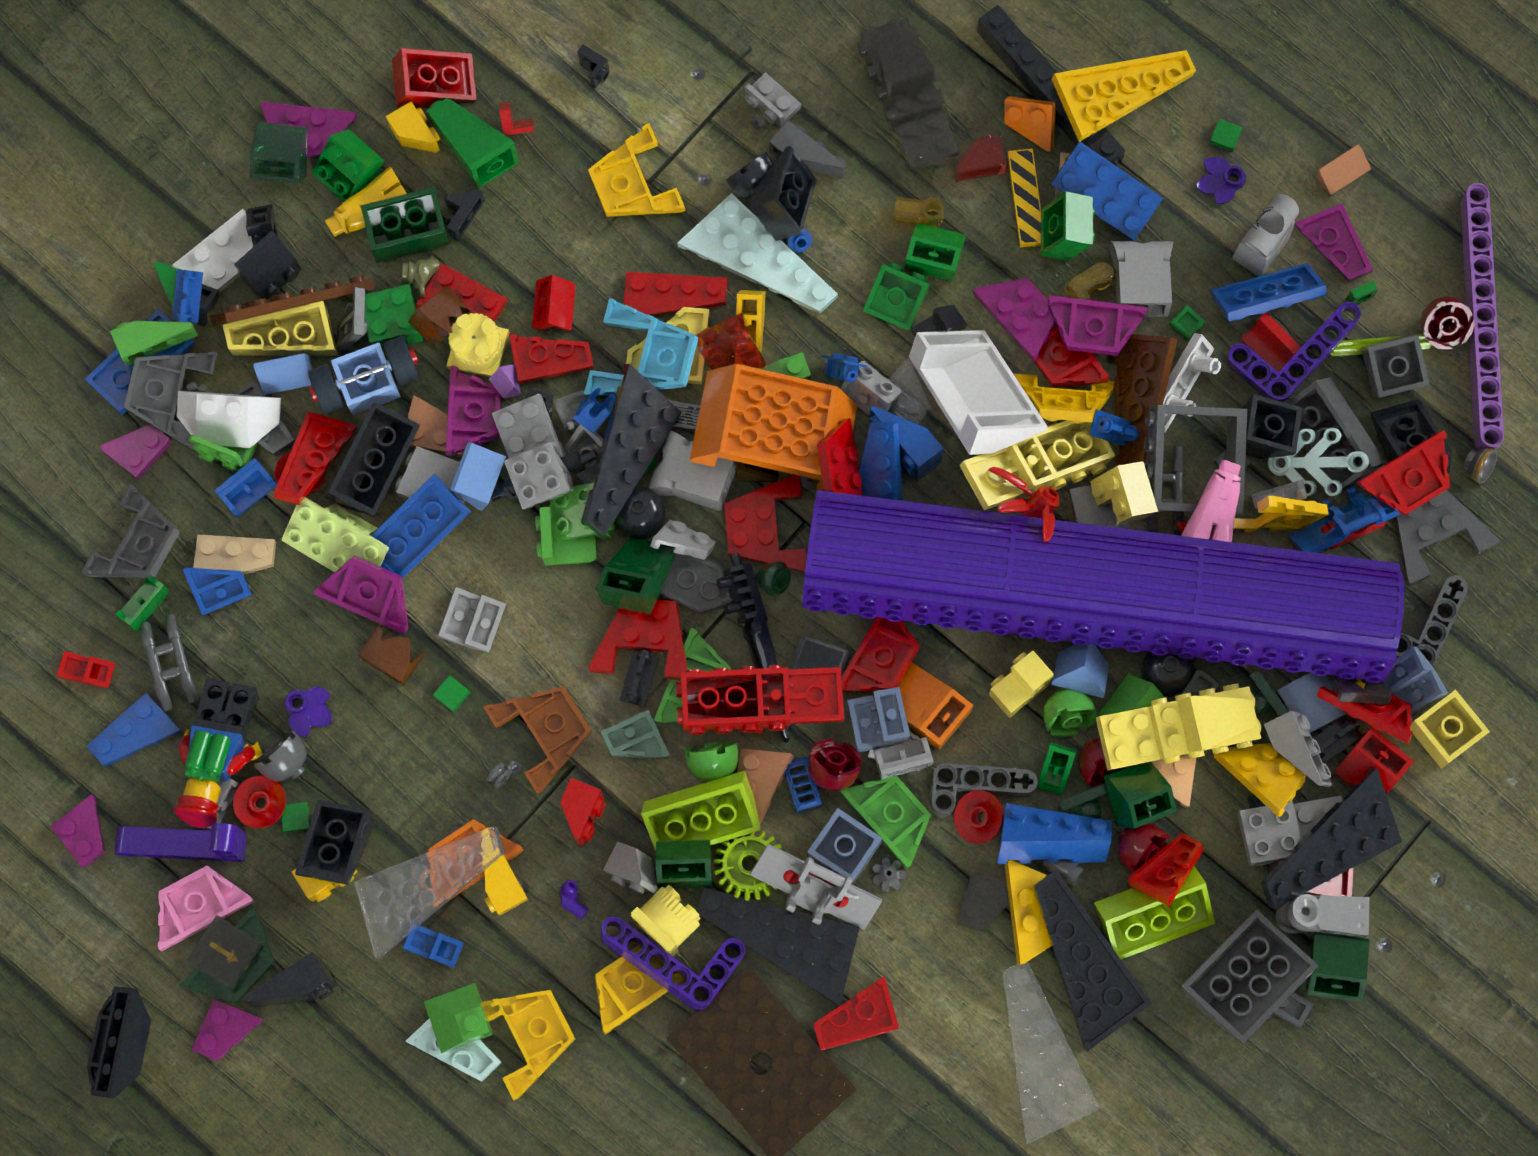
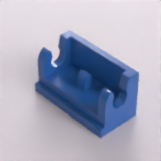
(593, 413)
(245, 487)

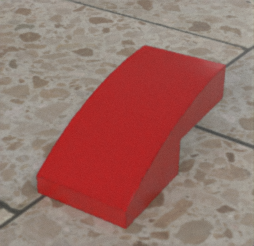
(86, 670)

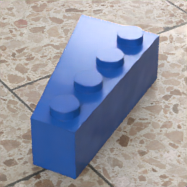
(1052, 836)

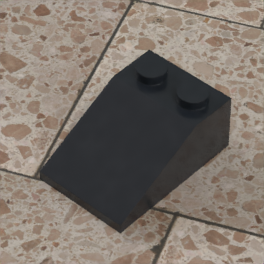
(784, 196)
(1405, 427)
(334, 842)
(300, 982)

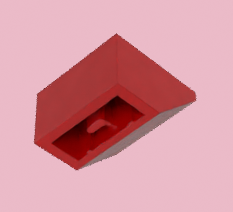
(1375, 752)
(581, 807)

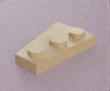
(234, 553)

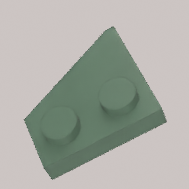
(635, 738)

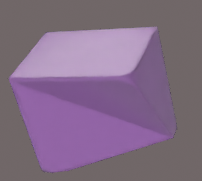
(506, 381)

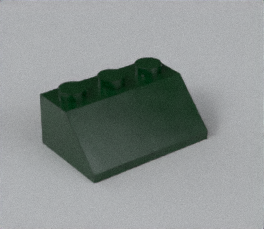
(405, 224)

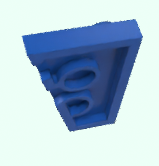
(881, 462)
(135, 729)

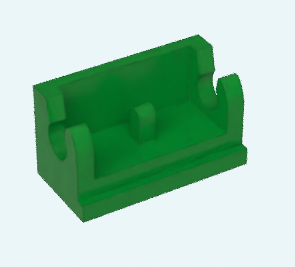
(143, 603)

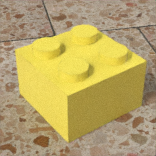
(1448, 729)

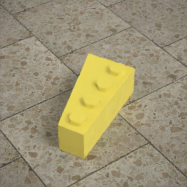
(284, 333)

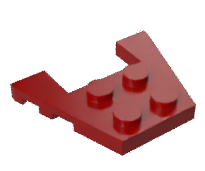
(753, 525)
(647, 632)

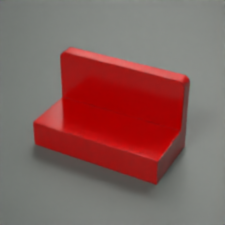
(513, 127)
(553, 303)
(1271, 342)

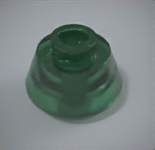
(774, 578)

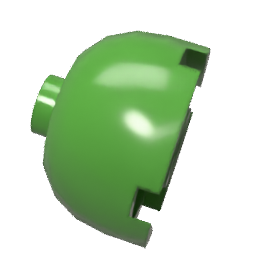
(1067, 712)
(712, 760)

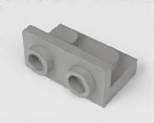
(772, 99)
(871, 389)

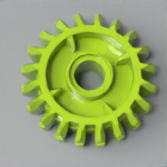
(732, 867)

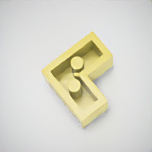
(1127, 490)
(1027, 680)

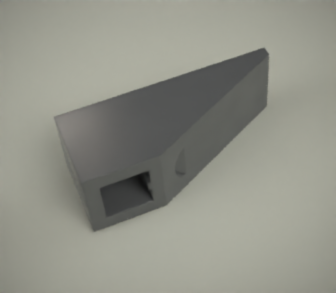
(810, 151)

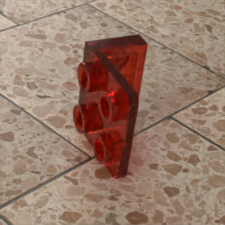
(729, 344)

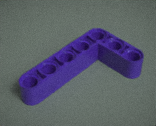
(1299, 360)
(222, 843)
(671, 965)

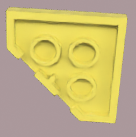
(688, 319)

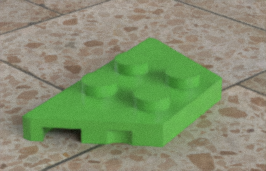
(699, 656)
(892, 814)

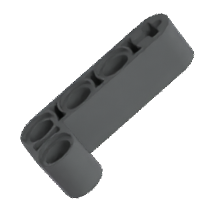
(1435, 622)
(984, 775)

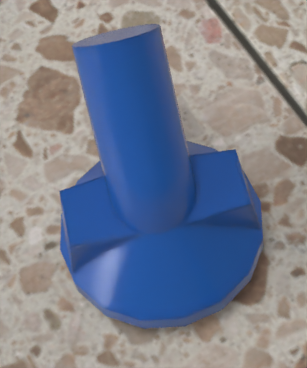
(800, 242)

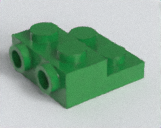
(897, 295)

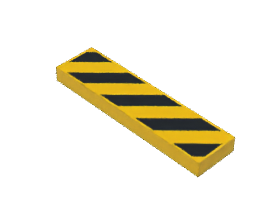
(1025, 197)

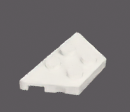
(219, 253)

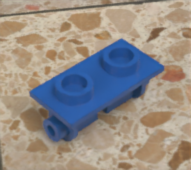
(187, 296)
(842, 367)
(1112, 428)

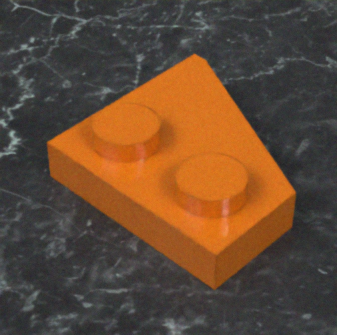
(1032, 119)

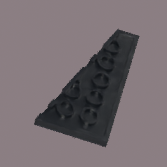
(629, 445)
(1341, 840)
(1094, 976)

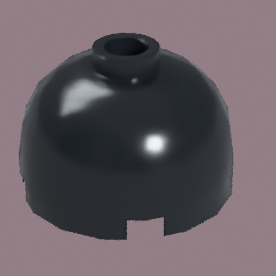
(748, 177)
(641, 514)
(1167, 672)

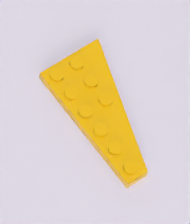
(1110, 91)

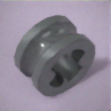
(499, 775)

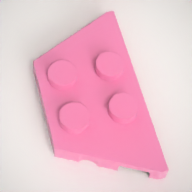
(194, 903)

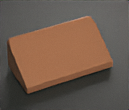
(1343, 170)

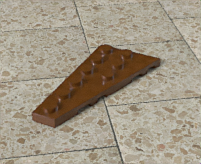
(286, 301)
(1140, 383)

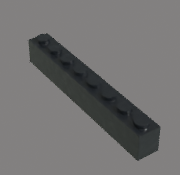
(1036, 76)

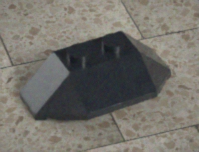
(118, 1043)

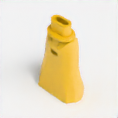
(349, 213)

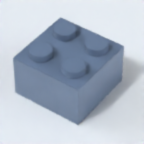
(844, 846)

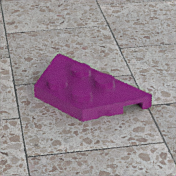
(319, 122)
(1020, 312)
(1095, 324)
(470, 412)
(368, 592)

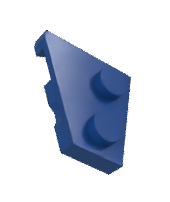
(216, 587)

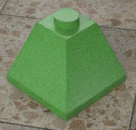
(458, 1018)

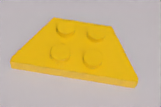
(1264, 774)
(1027, 920)
(626, 990)

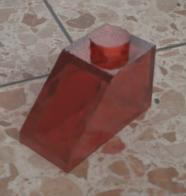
(983, 159)

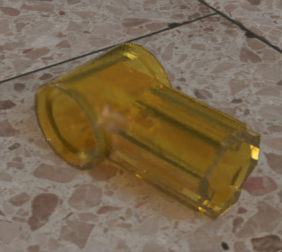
(916, 211)

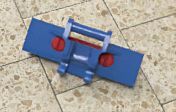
(1345, 523)

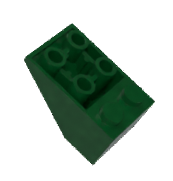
(635, 576)

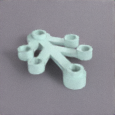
(1313, 462)

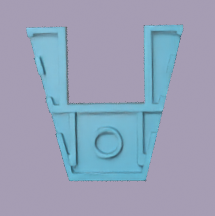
(665, 354)

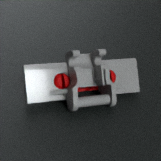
(815, 888)

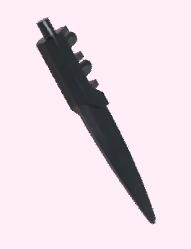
(752, 613)

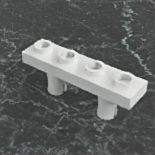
(1189, 366)

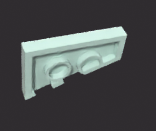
(471, 1059)

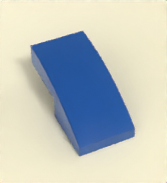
(433, 946)

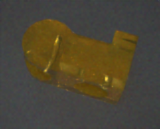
(1093, 279)

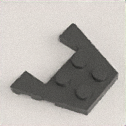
(156, 385)
(1432, 523)
(143, 545)

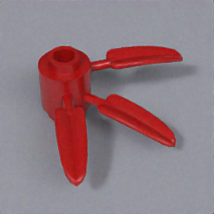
(1038, 505)

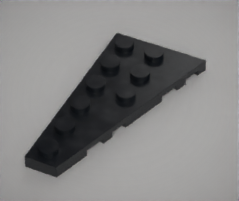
(789, 940)

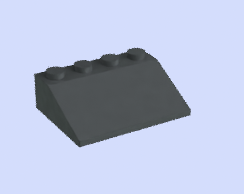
(1248, 977)

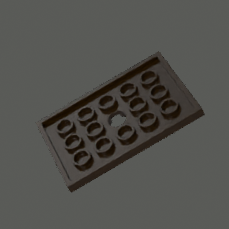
(774, 1106)

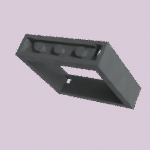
(1155, 446)

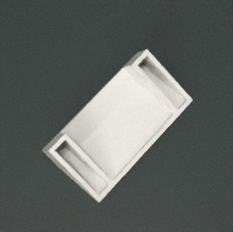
(975, 390)

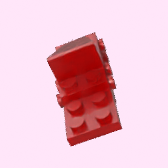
(758, 698)

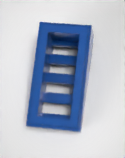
(809, 804)

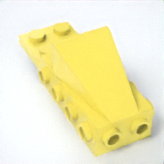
(1047, 459)
(1180, 727)

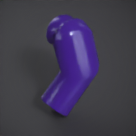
(569, 899)

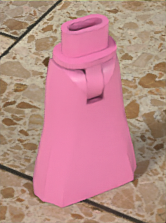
(1217, 506)

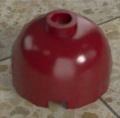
(1447, 322)
(1092, 763)
(834, 765)
(1140, 845)

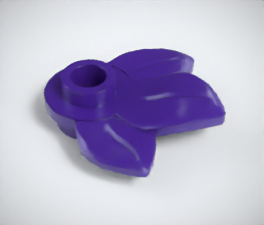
(1218, 181)
(312, 711)

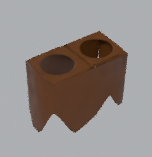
(434, 316)
(390, 655)

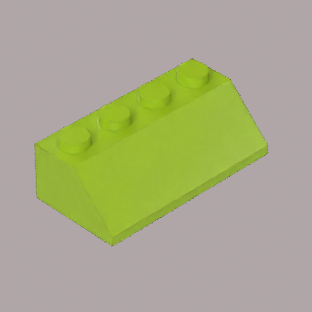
(703, 812)
(1139, 922)

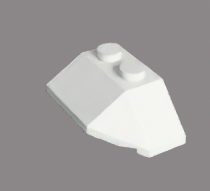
(228, 418)

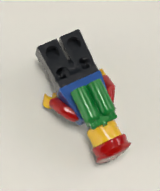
(215, 748)

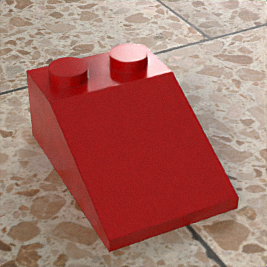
(432, 76)

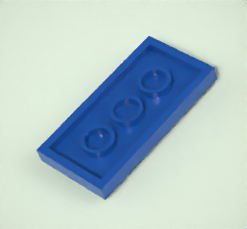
(1115, 194)
(1268, 292)
(113, 375)
(420, 525)

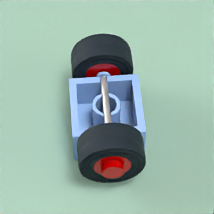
(364, 377)

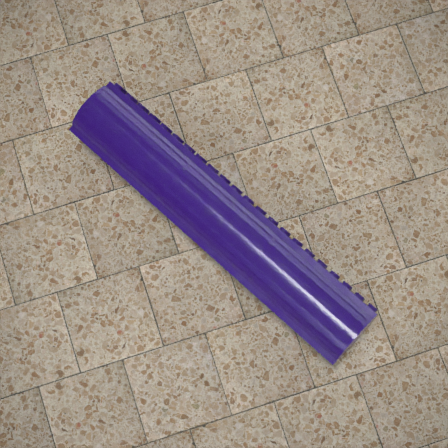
(1104, 586)

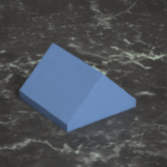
(284, 373)
(477, 475)
(1081, 670)

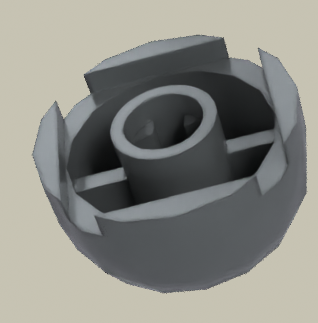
(283, 758)

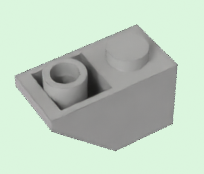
(631, 867)

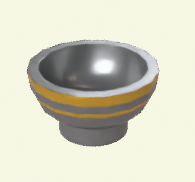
(1481, 464)

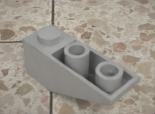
(1293, 741)

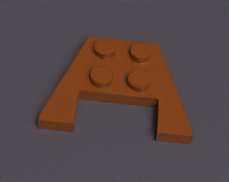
(554, 724)

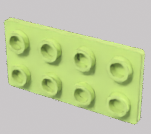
(332, 535)

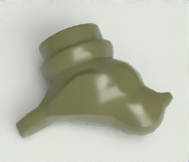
(419, 273)

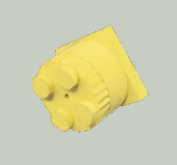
(476, 345)
(666, 919)

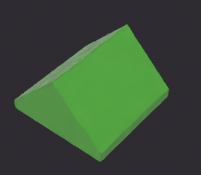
(1131, 695)

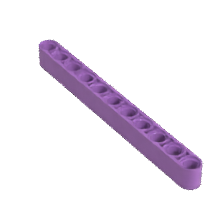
(1486, 306)

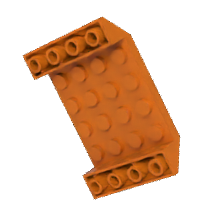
(767, 420)

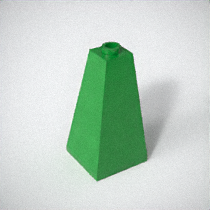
(474, 143)

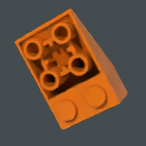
(932, 706)

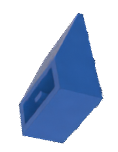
(918, 447)

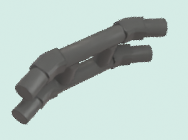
(1176, 479)
(181, 669)

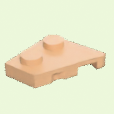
(1179, 776)

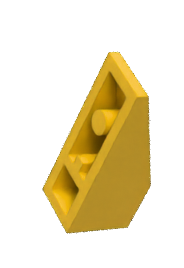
(753, 308)
(502, 887)

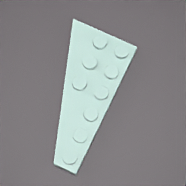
(744, 247)

